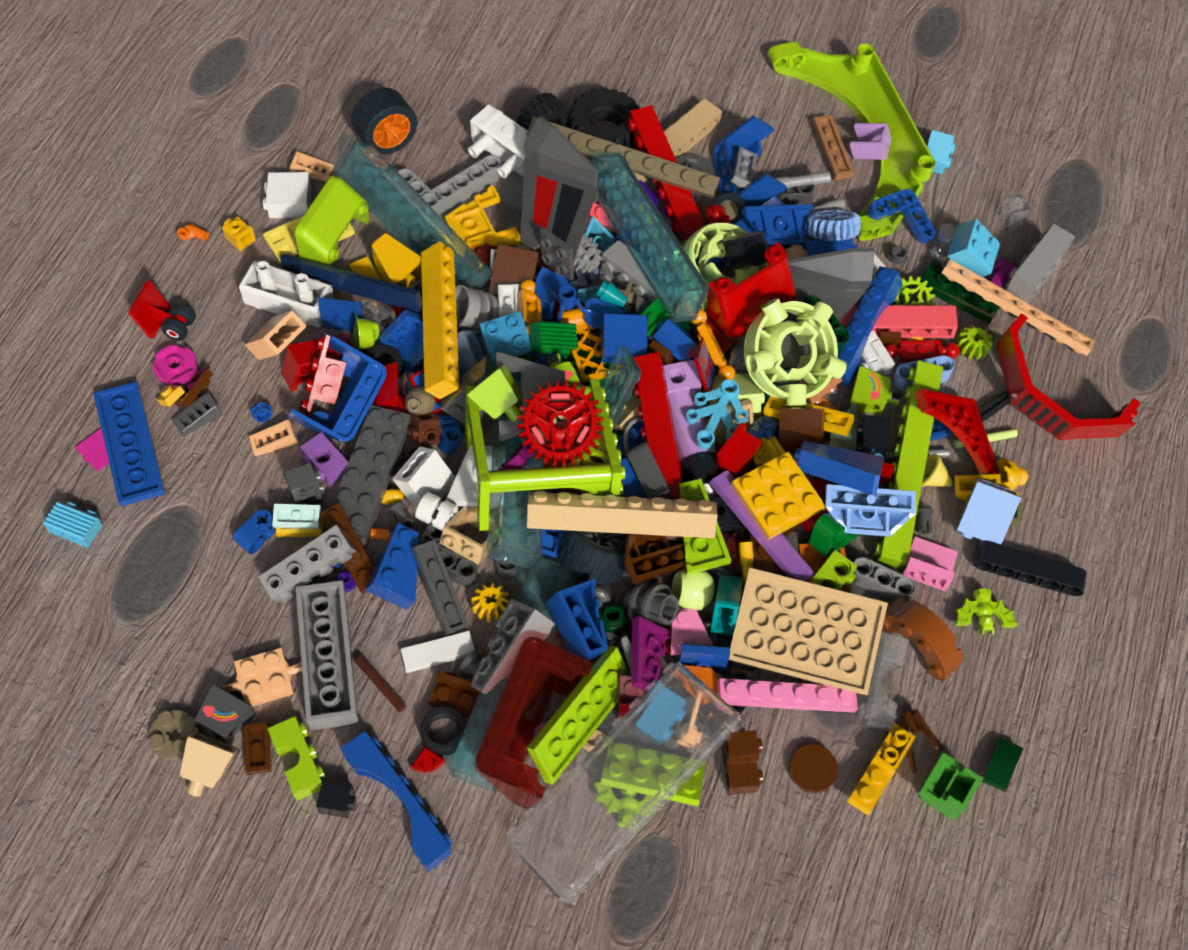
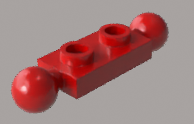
(922, 349)

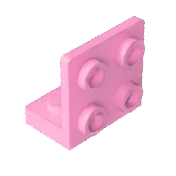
(930, 564)

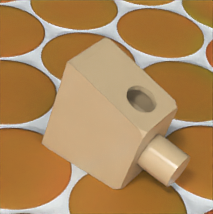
(205, 762)

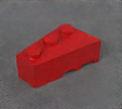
(299, 357)

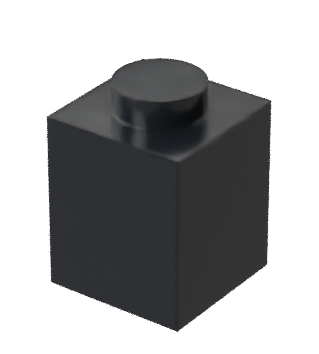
(336, 800)

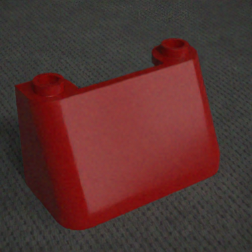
(737, 305)

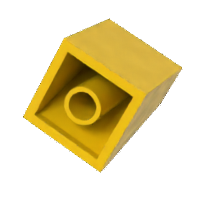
(396, 262)

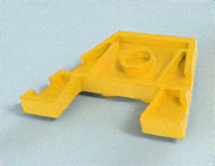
(474, 226)

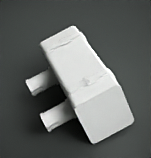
(499, 137)
(284, 291)

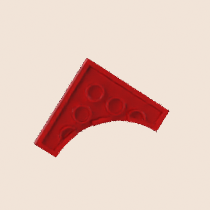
(964, 421)

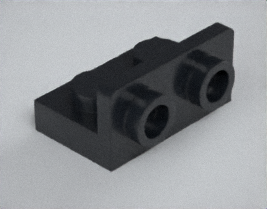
(745, 250)

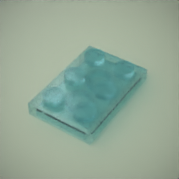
(620, 382)

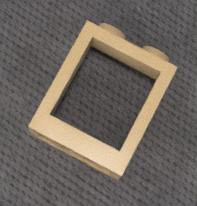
(453, 539)

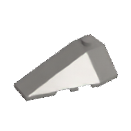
(514, 626)

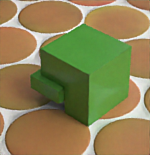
(949, 787)

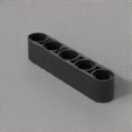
(1030, 568)

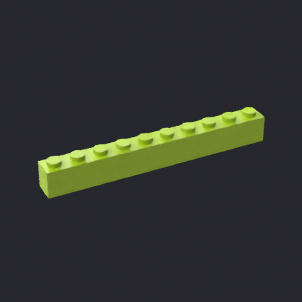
(910, 460)

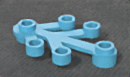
(718, 412)

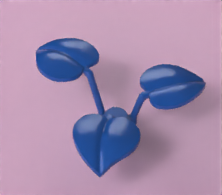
(554, 287)

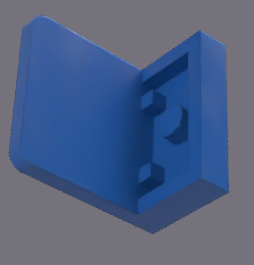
(407, 336)

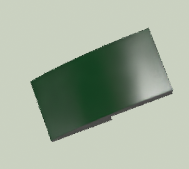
(1002, 765)

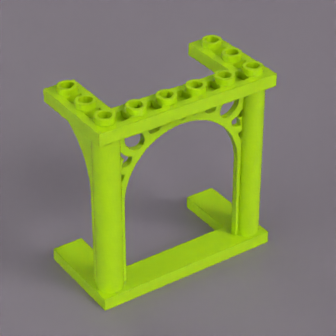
(594, 477)

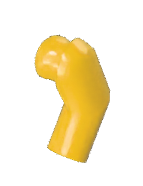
(392, 496)

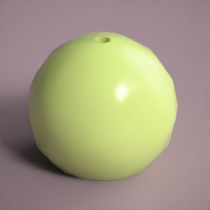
(693, 590)

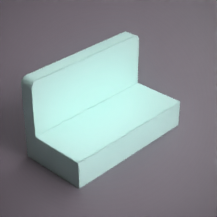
(296, 516)

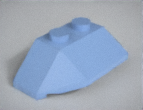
(868, 513)

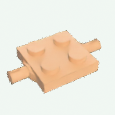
(263, 677)

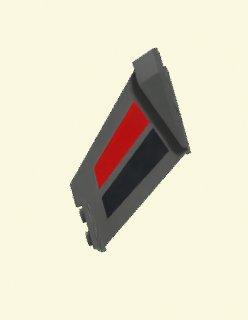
(556, 196)

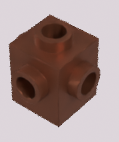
(425, 429)

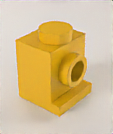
(235, 230)

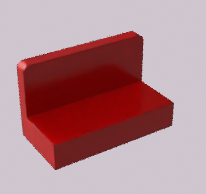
(738, 451)

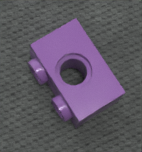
(319, 449)

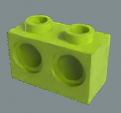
(828, 575)

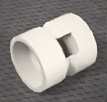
(435, 511)

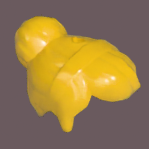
(1011, 474)

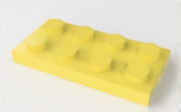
(283, 240)

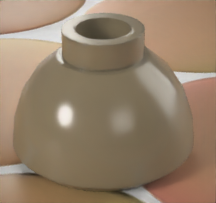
(419, 401)

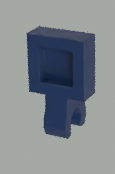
(764, 427)

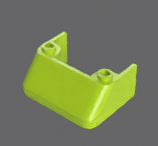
(328, 219)

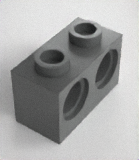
(305, 485)

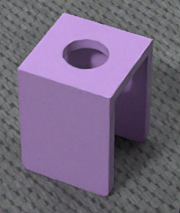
(871, 150)

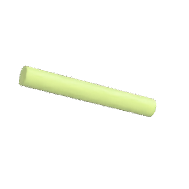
(993, 437)

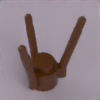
(915, 723)

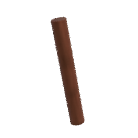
(380, 683)

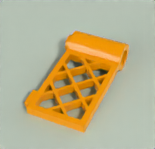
(577, 317)

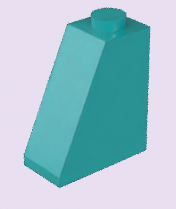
(726, 605)

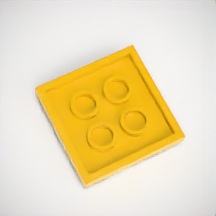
(778, 495)

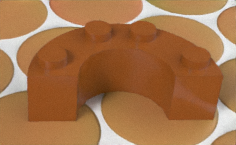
(927, 633)

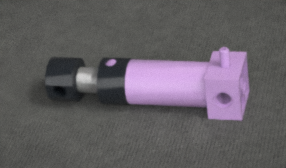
(695, 463)

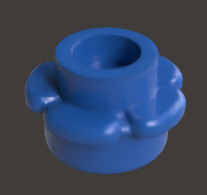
(261, 412)

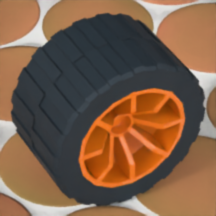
(384, 120)

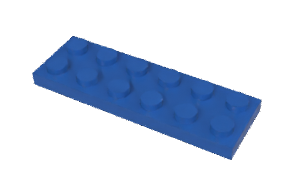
(129, 444)

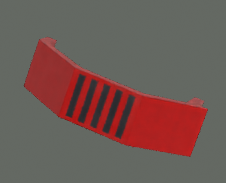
(1042, 408)

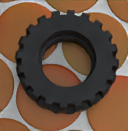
(604, 106)

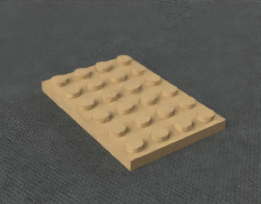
(807, 631)

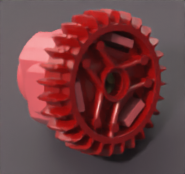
(560, 423)

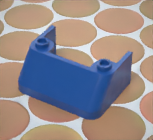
(724, 154)
(365, 381)

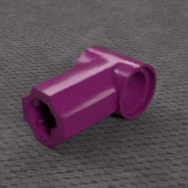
(1001, 272)

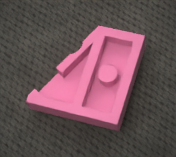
(687, 629)

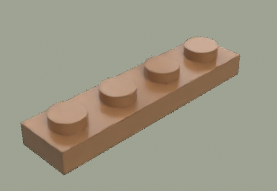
(833, 147)

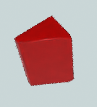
(389, 392)

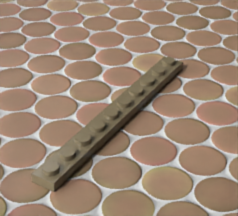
(642, 163)

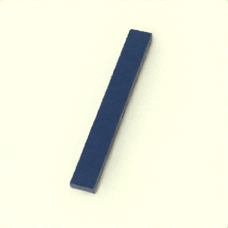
(355, 283)

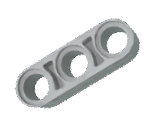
(893, 580)

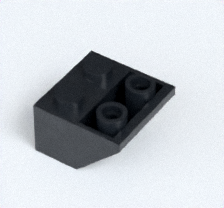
(873, 434)

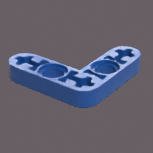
(906, 207)

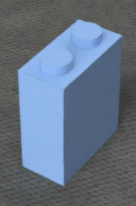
(988, 512)

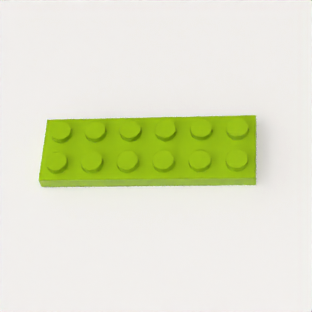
(578, 716)

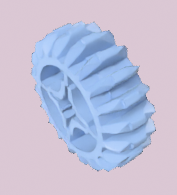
(833, 225)

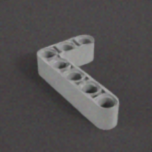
(459, 186)

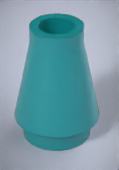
(611, 294)

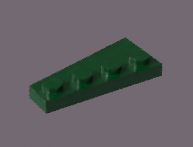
(957, 295)

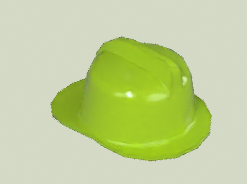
(364, 333)

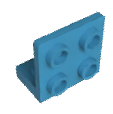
(506, 335)

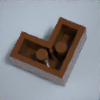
(740, 762)

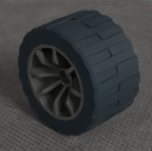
(593, 555)

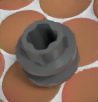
(652, 603)

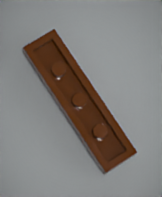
(360, 564)

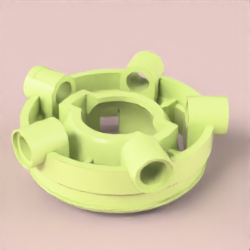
(713, 247)
(810, 329)

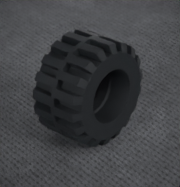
(545, 106)

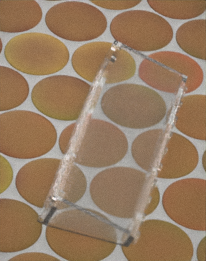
(622, 782)

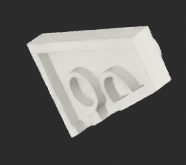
(465, 484)

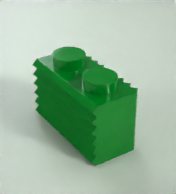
(553, 337)

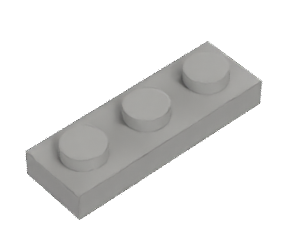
(744, 168)

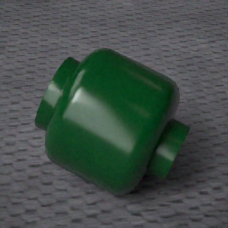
(614, 618)

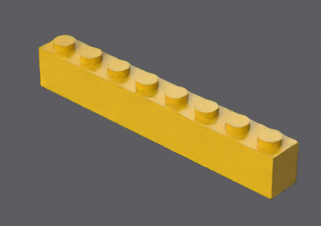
(439, 321)

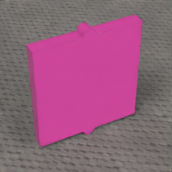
(94, 450)

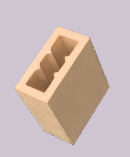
(275, 335)

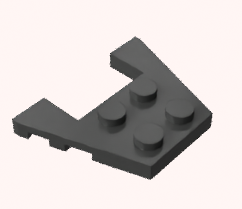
(531, 376)

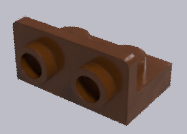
(454, 693)

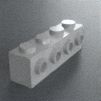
(307, 564)

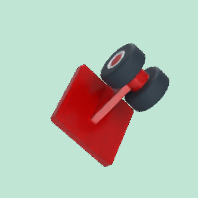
(151, 312)

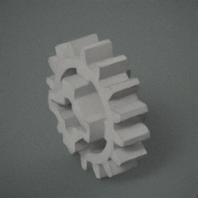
(587, 251)

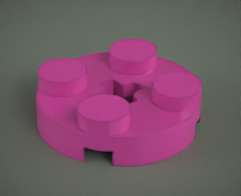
(178, 375)

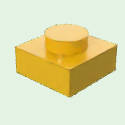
(169, 395)

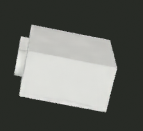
(287, 194)
(423, 474)

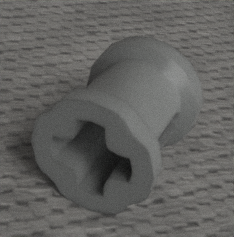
(400, 515)

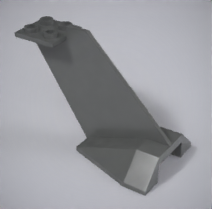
(835, 278)

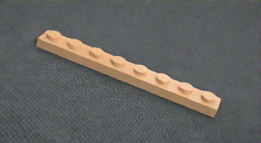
(1016, 306)

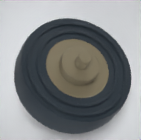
(732, 205)

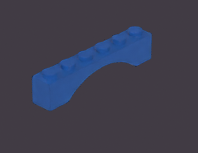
(877, 298)
(367, 761)

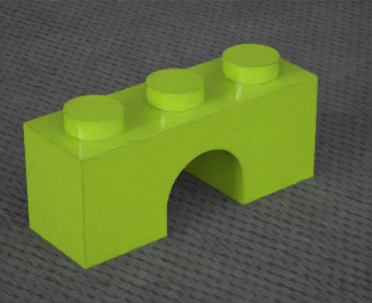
(305, 776)

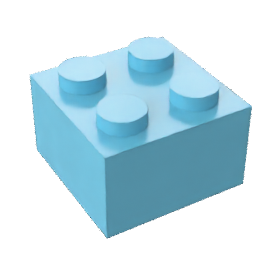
(974, 247)

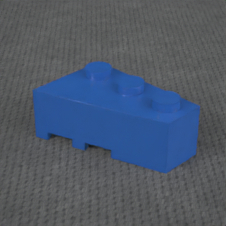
(396, 568)
(579, 620)

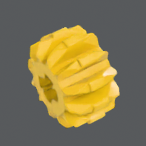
(490, 594)

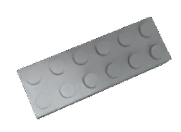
(326, 655)

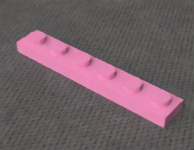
(786, 695)

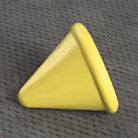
(936, 473)

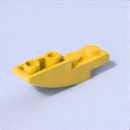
(881, 769)

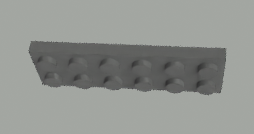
(372, 466)

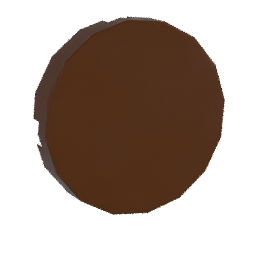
(813, 768)

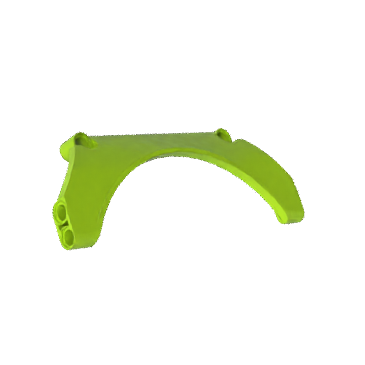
(869, 92)

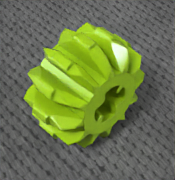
(974, 342)

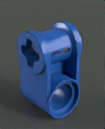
(450, 435)
(255, 532)

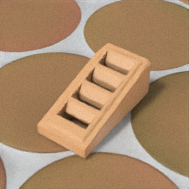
(305, 160)
(276, 444)

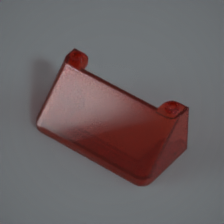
(503, 750)

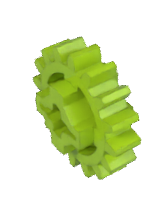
(904, 293)

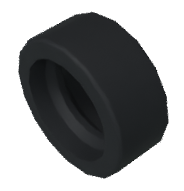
(435, 714)

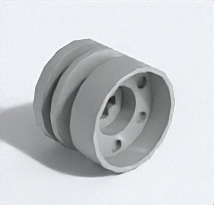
(474, 307)

